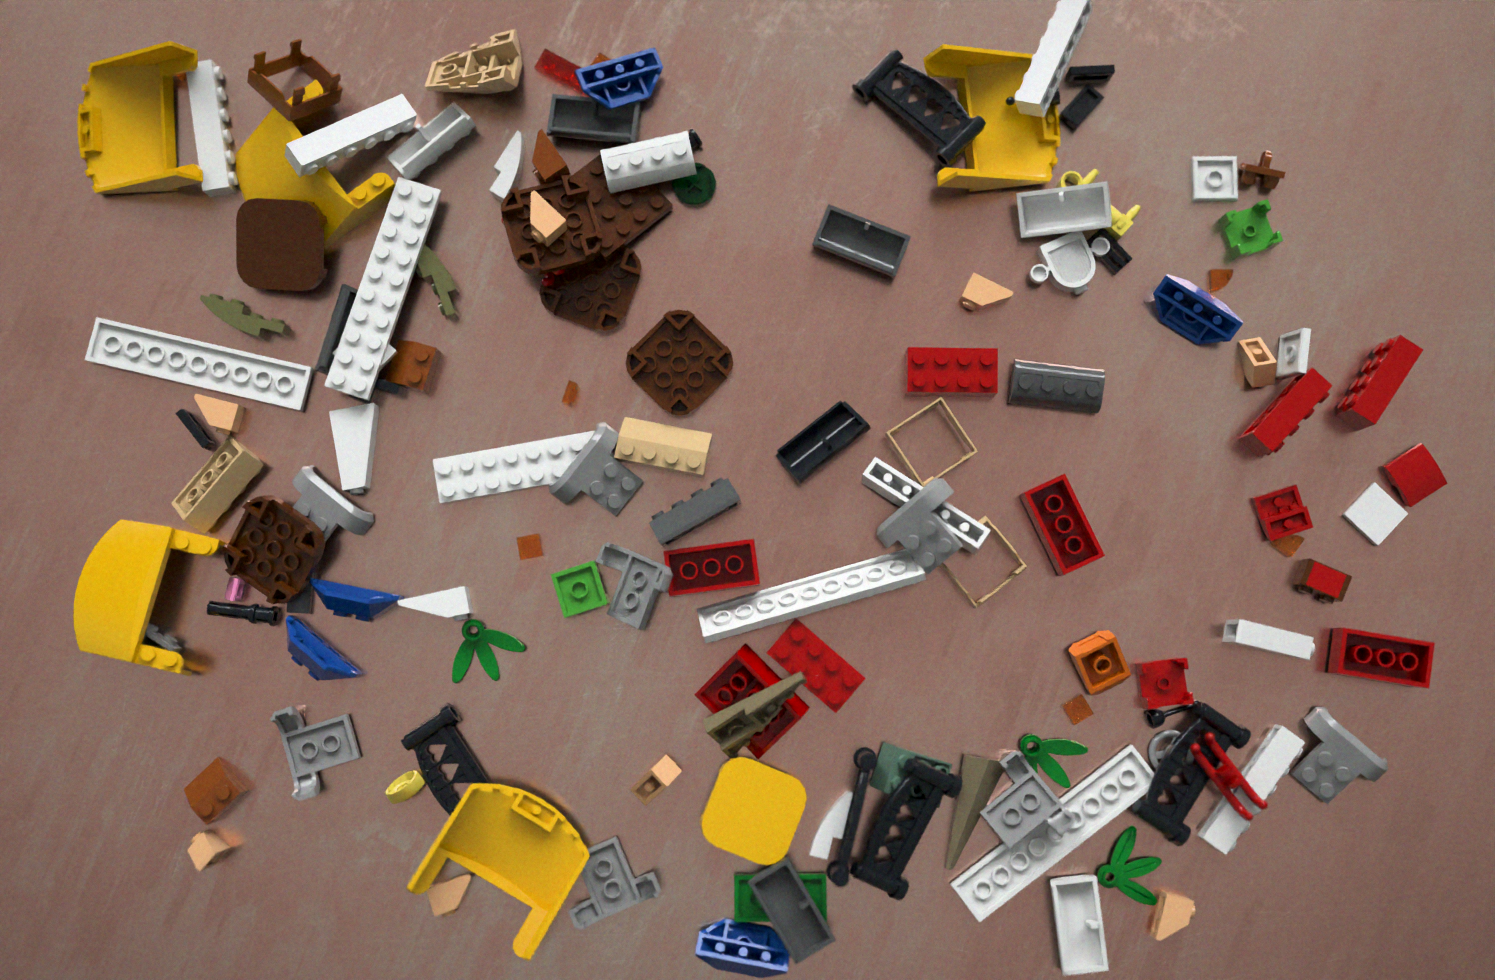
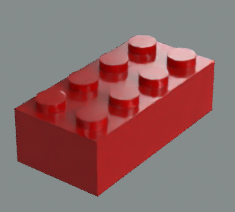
(951, 372)
(1378, 382)
(1285, 413)
(1062, 525)
(712, 567)
(1381, 657)
(826, 672)

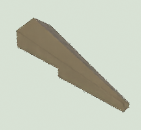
(739, 722)
(978, 783)

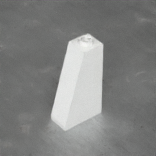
(354, 442)
(1268, 639)

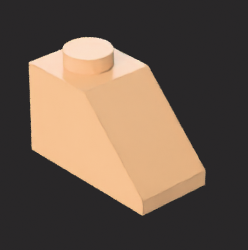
(545, 221)
(983, 293)
(1257, 362)
(221, 414)
(656, 780)
(207, 849)
(449, 894)
(1171, 915)

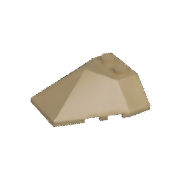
(481, 70)

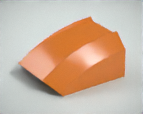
(1099, 662)

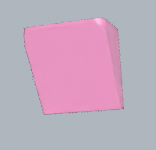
(235, 589)

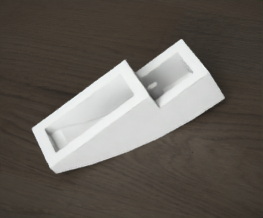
(509, 167)
(831, 826)

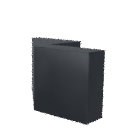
(384, 386)

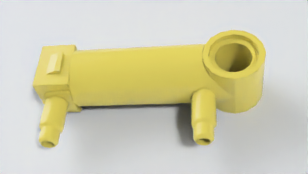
(1120, 221)

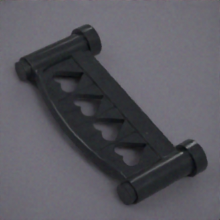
(949, 140)
(440, 731)
(1170, 817)
(838, 869)
(888, 874)

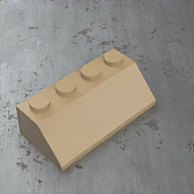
(663, 447)
(217, 484)

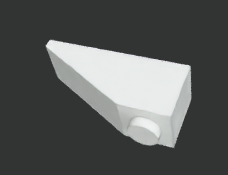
(448, 603)

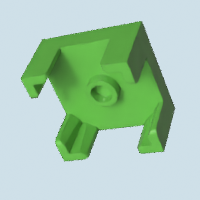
(1249, 230)
(579, 589)

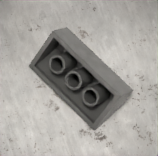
(695, 512)

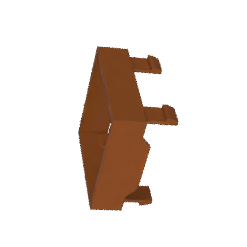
(258, 80)

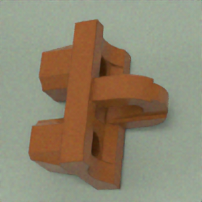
(1271, 176)

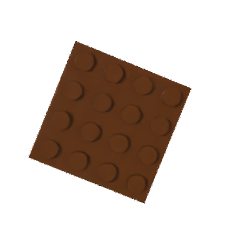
(621, 213)

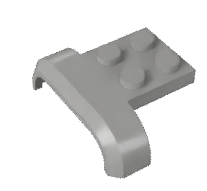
(598, 473)
(327, 506)
(921, 528)
(637, 586)
(314, 748)
(1336, 758)
(1025, 804)
(610, 885)

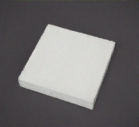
(1214, 179)
(1293, 353)
(1375, 514)

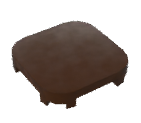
(280, 244)
(574, 247)
(595, 292)
(679, 363)
(274, 549)

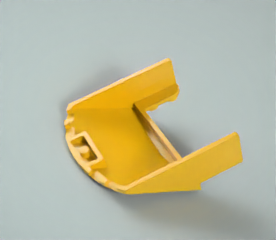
(130, 121)
(1013, 145)
(269, 175)
(121, 589)
(515, 846)

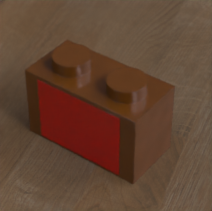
(1322, 581)

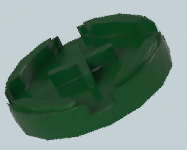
(697, 188)

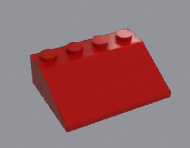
(741, 678)

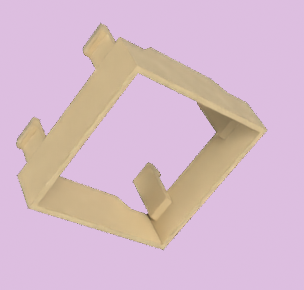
(954, 422)
(1010, 549)

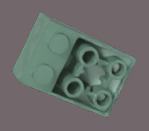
(891, 772)

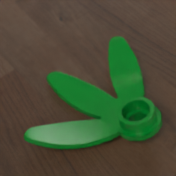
(479, 642)
(1040, 754)
(1130, 870)

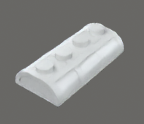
(431, 141)
(648, 162)
(1064, 209)
(1079, 924)

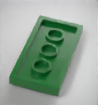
(749, 909)

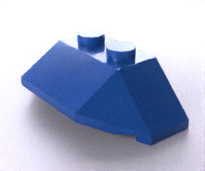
(621, 79)
(1194, 311)
(354, 600)
(315, 653)
(743, 949)

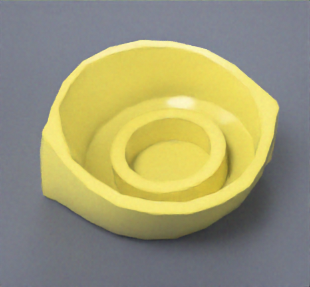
(404, 787)

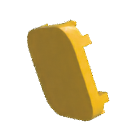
(753, 810)

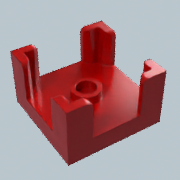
(1163, 683)

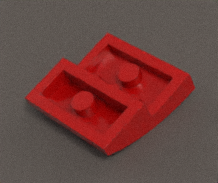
(1415, 475)
(1282, 512)

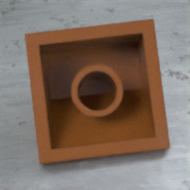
(547, 161)
(414, 366)
(214, 791)

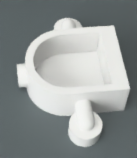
(1069, 262)

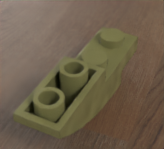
(432, 269)
(243, 319)

